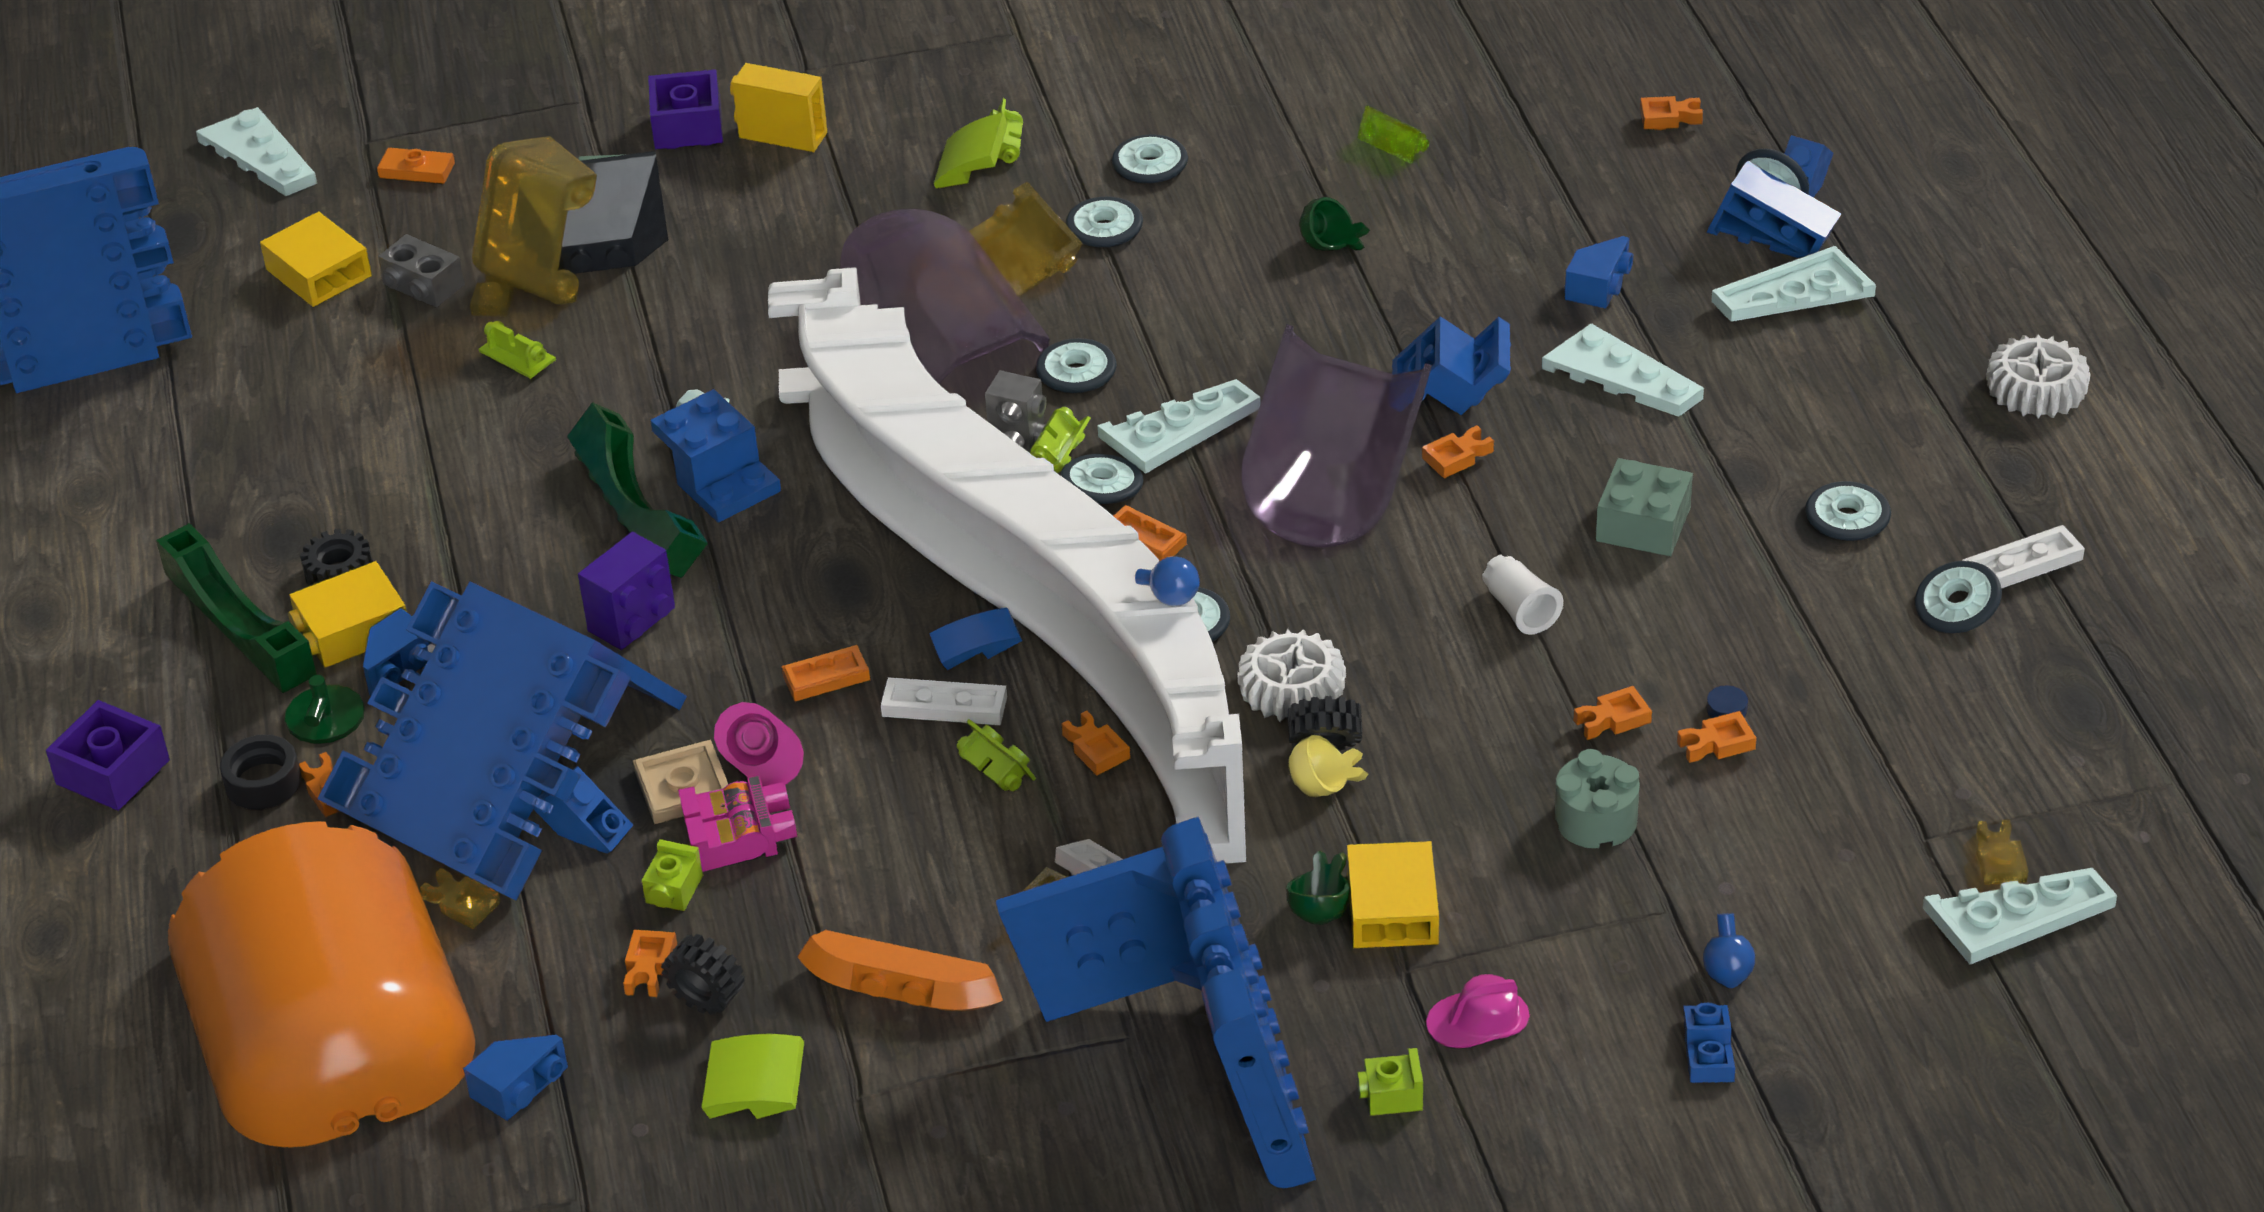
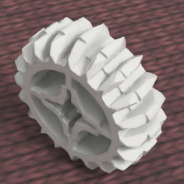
(2038, 376)
(1289, 670)

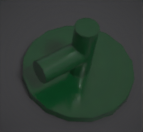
(324, 712)

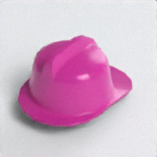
(758, 743)
(1480, 1013)

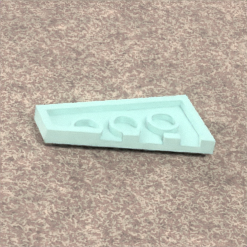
(261, 149)
(1797, 285)
(1623, 369)
(1179, 425)
(2017, 912)

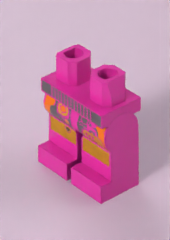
(736, 821)

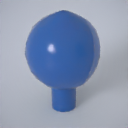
(1171, 580)
(1728, 956)

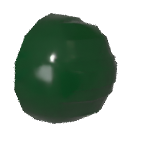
(1329, 226)
(1321, 893)

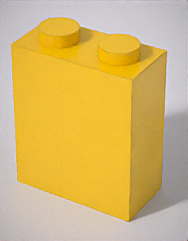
(779, 107)
(316, 258)
(342, 610)
(1393, 894)

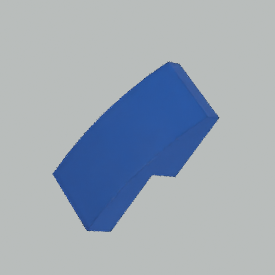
(983, 632)
(1708, 1043)

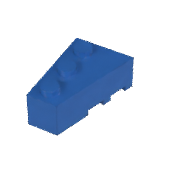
(1773, 214)

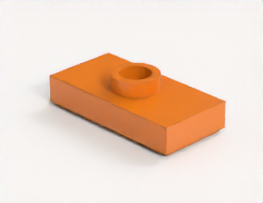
(416, 165)
(1155, 535)
(825, 673)

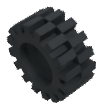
(330, 549)
(1330, 718)
(703, 974)

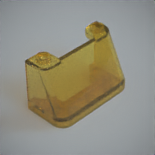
(525, 213)
(1027, 240)

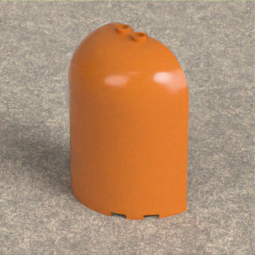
(317, 985)

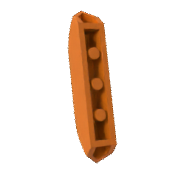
(900, 972)

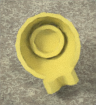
(1321, 769)

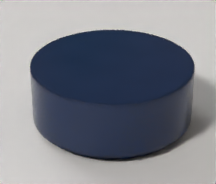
(1726, 700)

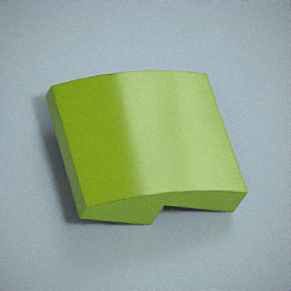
(971, 149)
(753, 1074)

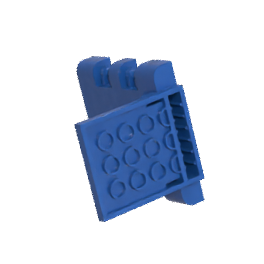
(83, 271)
(483, 733)
(1157, 924)

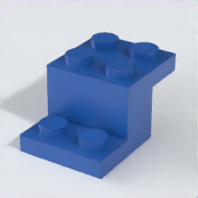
(1461, 365)
(715, 455)

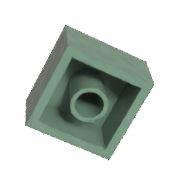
(1644, 507)

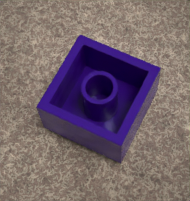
(685, 109)
(626, 590)
(107, 755)

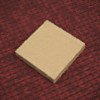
(677, 769)

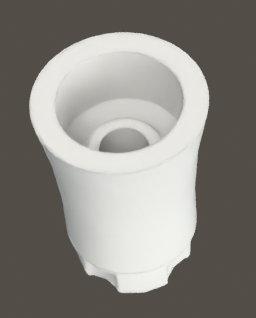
(1524, 595)

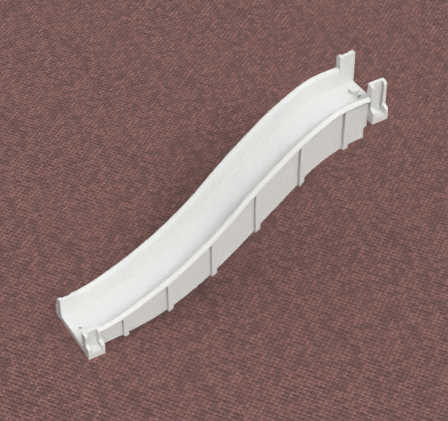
(1016, 540)

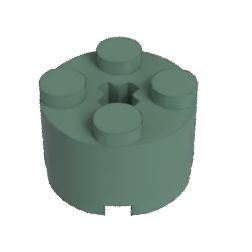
(1596, 799)

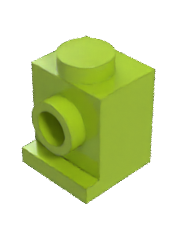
(672, 875)
(1392, 1084)

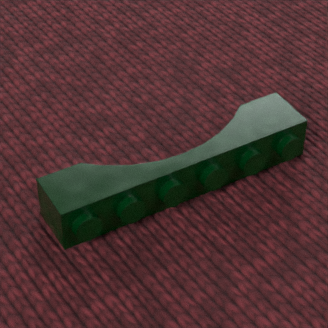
(606, 449)
(268, 643)

